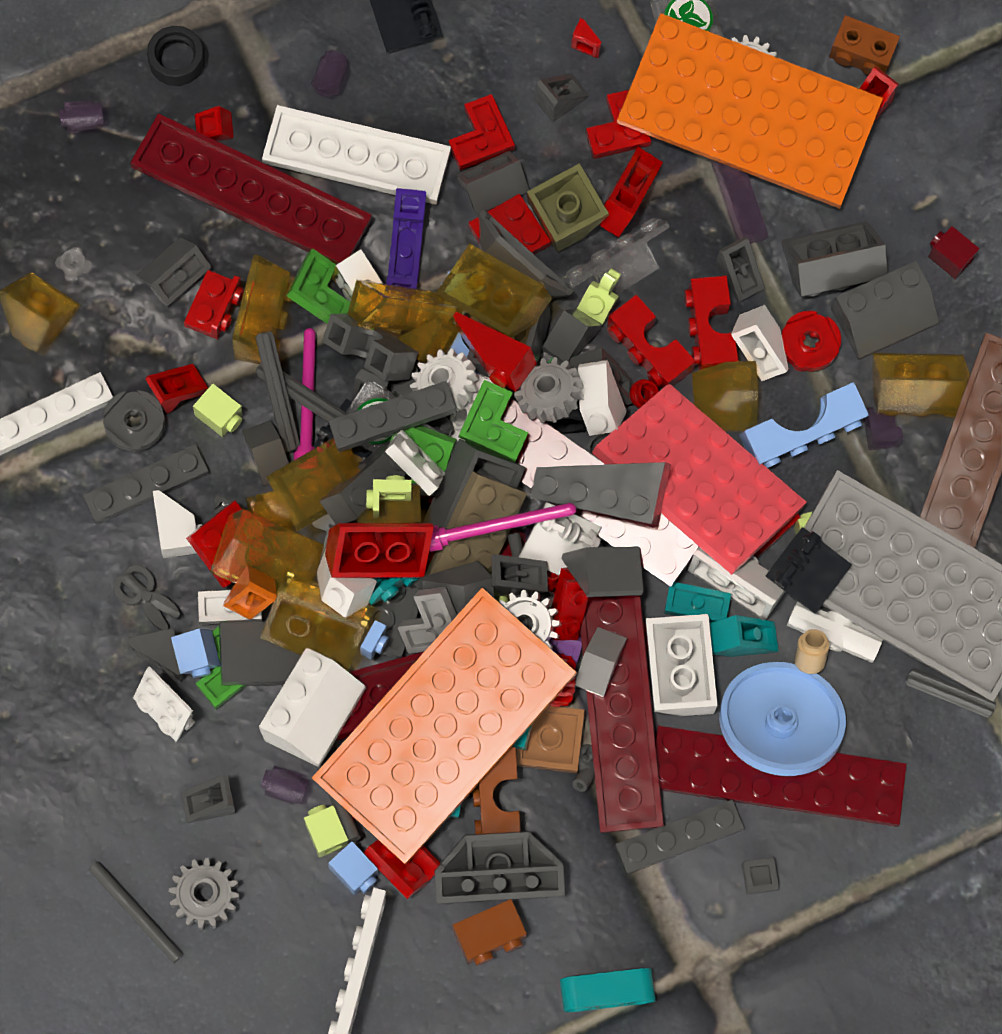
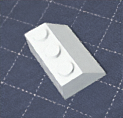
(746, 585)
(681, 665)
(311, 708)

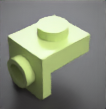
(392, 489)

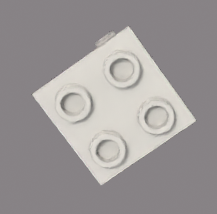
(558, 536)
(163, 705)

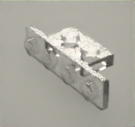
(628, 257)

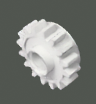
(451, 367)
(538, 611)

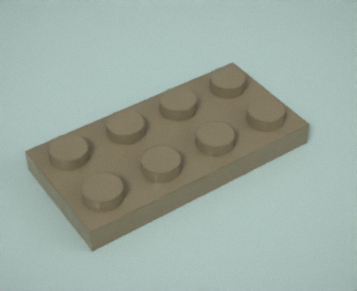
(480, 501)

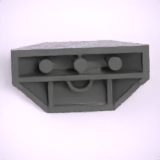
(506, 248)
(498, 869)

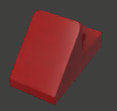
(176, 385)

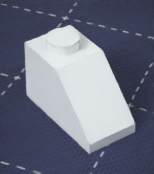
(761, 342)
(601, 402)
(174, 526)
(344, 594)

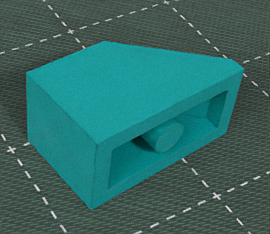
(743, 636)

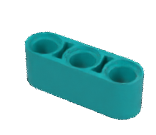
(607, 990)

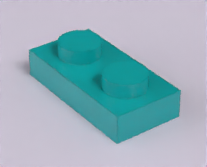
(695, 600)

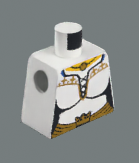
(352, 269)

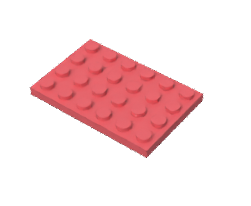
(713, 482)

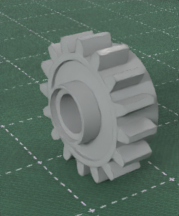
(550, 391)
(191, 882)

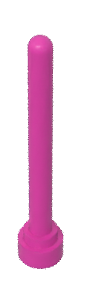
(308, 376)
(442, 536)

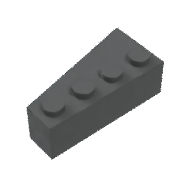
(611, 489)

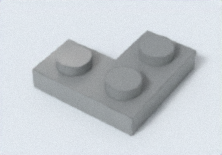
(436, 615)

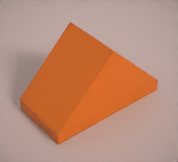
(251, 593)

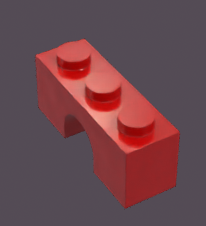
(707, 299)
(663, 364)

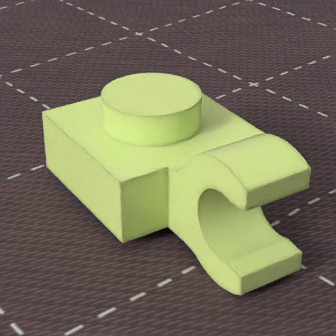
(599, 298)

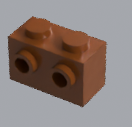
(863, 46)
(489, 932)

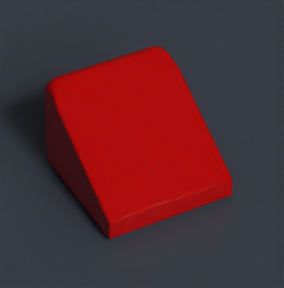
(585, 39)
(215, 123)

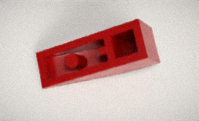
(630, 190)
(501, 356)

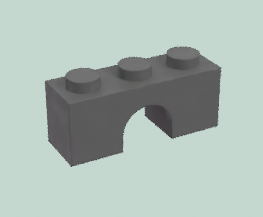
(384, 353)
(349, 497)

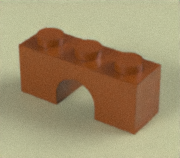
(491, 817)

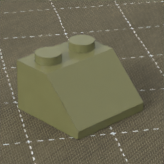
(567, 207)

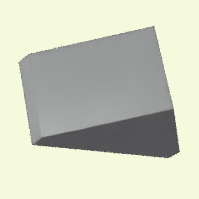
(600, 661)

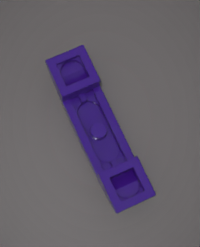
(406, 237)

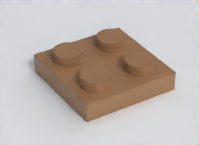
(554, 741)

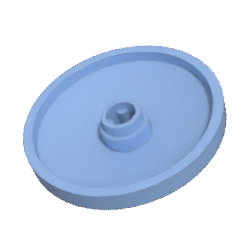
(782, 719)

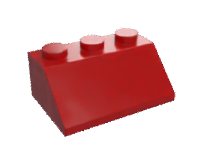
(378, 549)

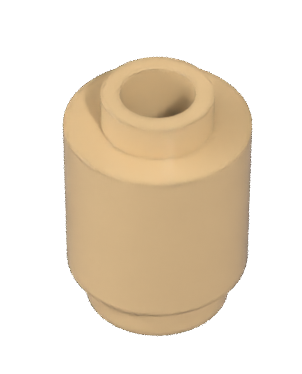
(812, 651)

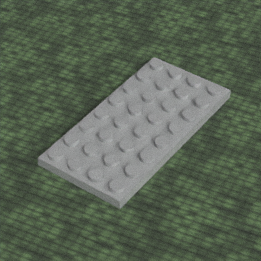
(914, 584)

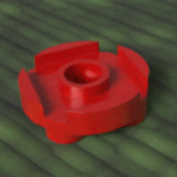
(817, 326)

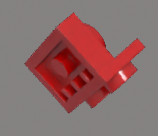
(213, 304)
(571, 606)
(405, 877)

